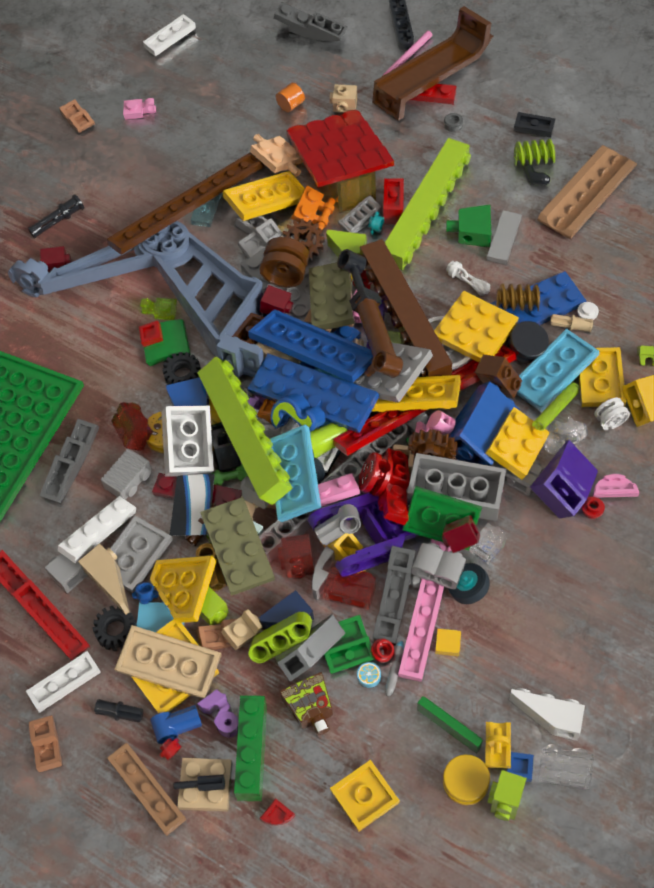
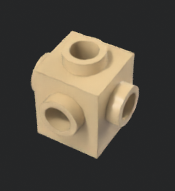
(344, 98)

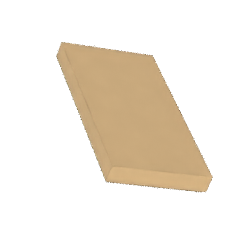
(168, 662)

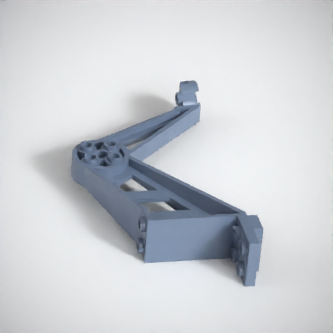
(166, 251)

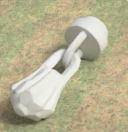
(480, 286)

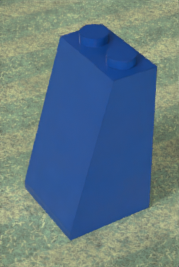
(480, 422)

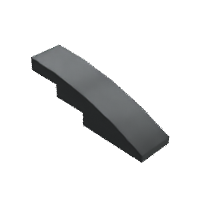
(69, 462)

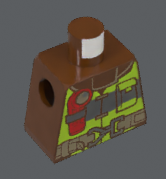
(309, 703)

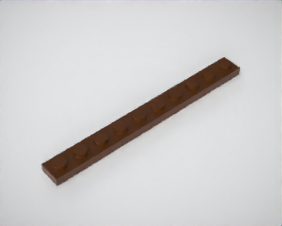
(184, 203)

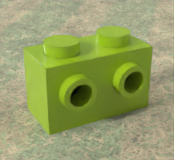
(506, 795)

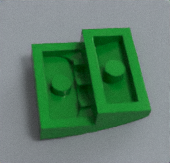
(174, 341)
(351, 648)

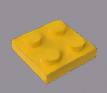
(364, 795)

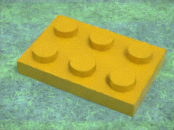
(602, 379)
(517, 443)

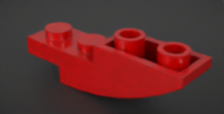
(394, 498)

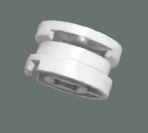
(612, 414)

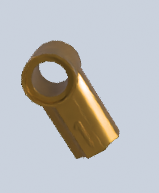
(217, 580)

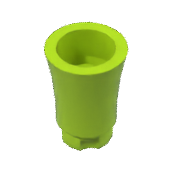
(323, 438)

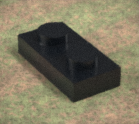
(534, 124)

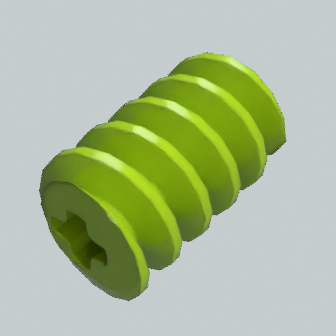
(534, 151)

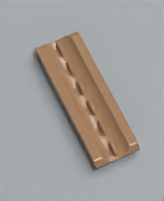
(586, 191)

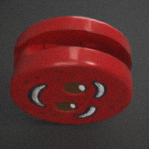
(375, 474)

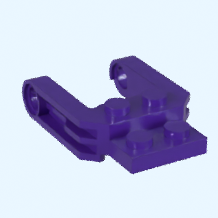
(382, 531)

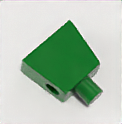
(472, 226)

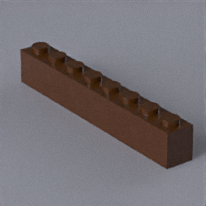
(403, 307)

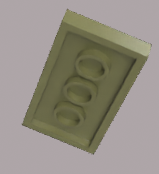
(330, 296)
(237, 546)

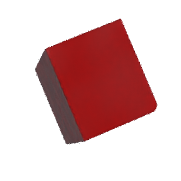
(393, 200)

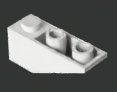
(555, 715)

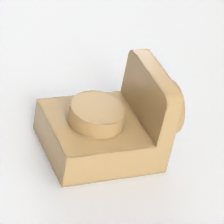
(242, 629)

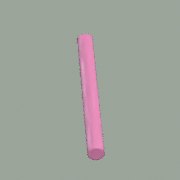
(411, 51)

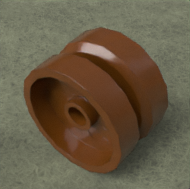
(284, 262)

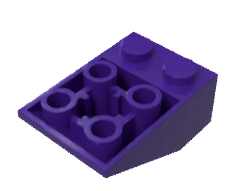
(565, 481)

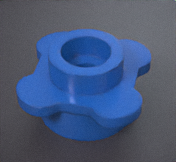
(145, 593)

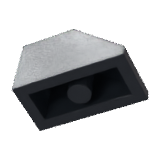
(223, 448)

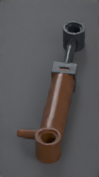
(367, 305)

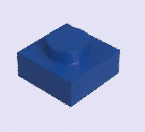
(522, 765)

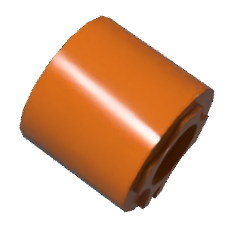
(290, 97)

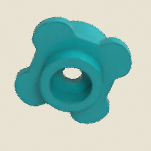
(376, 223)

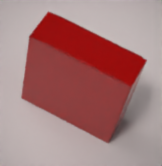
(150, 333)

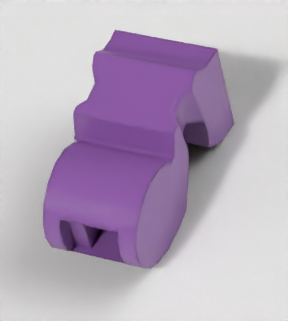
(225, 721)

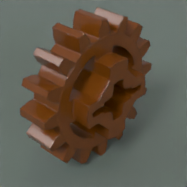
(307, 233)
(432, 444)

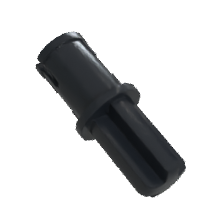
(118, 710)

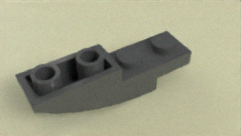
(314, 27)

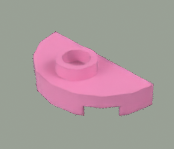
(615, 486)

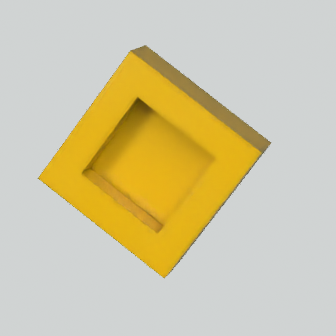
(448, 642)

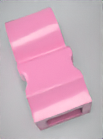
(437, 421)

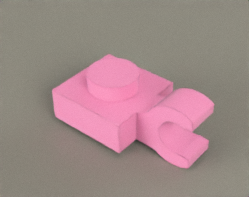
(136, 108)

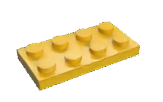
(264, 195)
(426, 394)

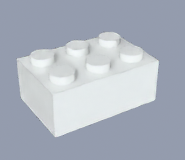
(187, 440)

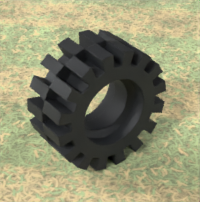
(178, 362)
(107, 618)

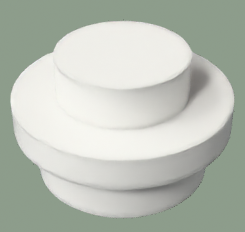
(588, 310)

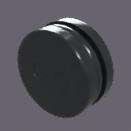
(528, 341)

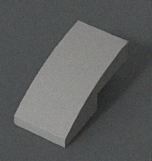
(258, 239)
(320, 574)

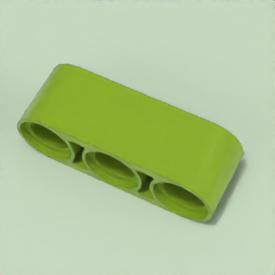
(275, 646)

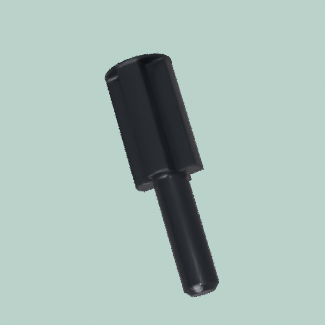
(203, 783)

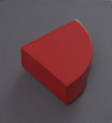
(277, 814)

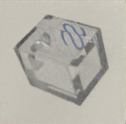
(490, 543)

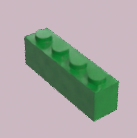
(250, 748)

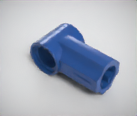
(170, 725)

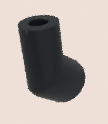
(536, 178)

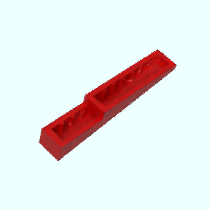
(40, 609)

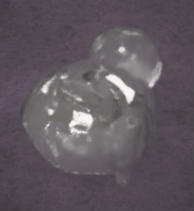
(561, 432)

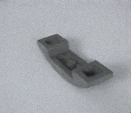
(394, 594)

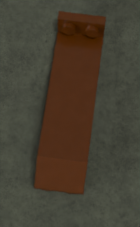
(433, 65)

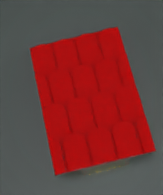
(342, 155)

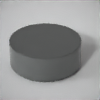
(453, 122)

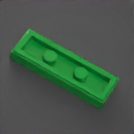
(449, 724)

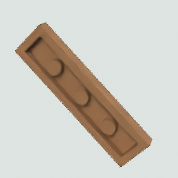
(146, 789)

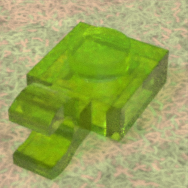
(163, 308)

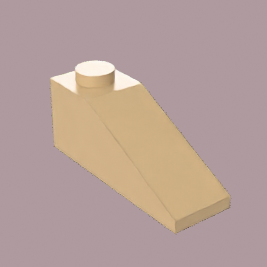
(104, 571)

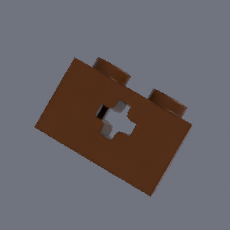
(500, 373)

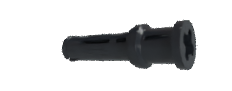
(66, 212)

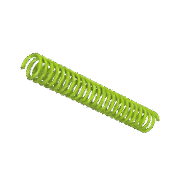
(553, 410)

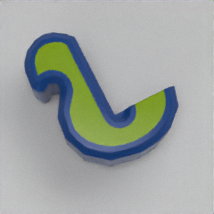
(298, 409)

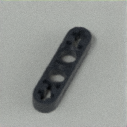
(401, 22)

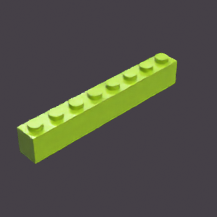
(427, 200)
(245, 431)

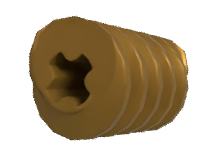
(518, 297)

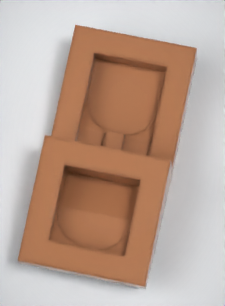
(76, 116)
(211, 635)
(45, 743)

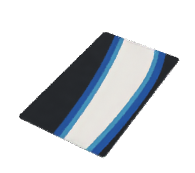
(191, 497)

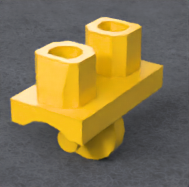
(498, 745)

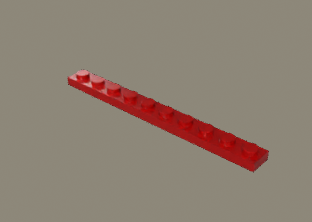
(389, 420)

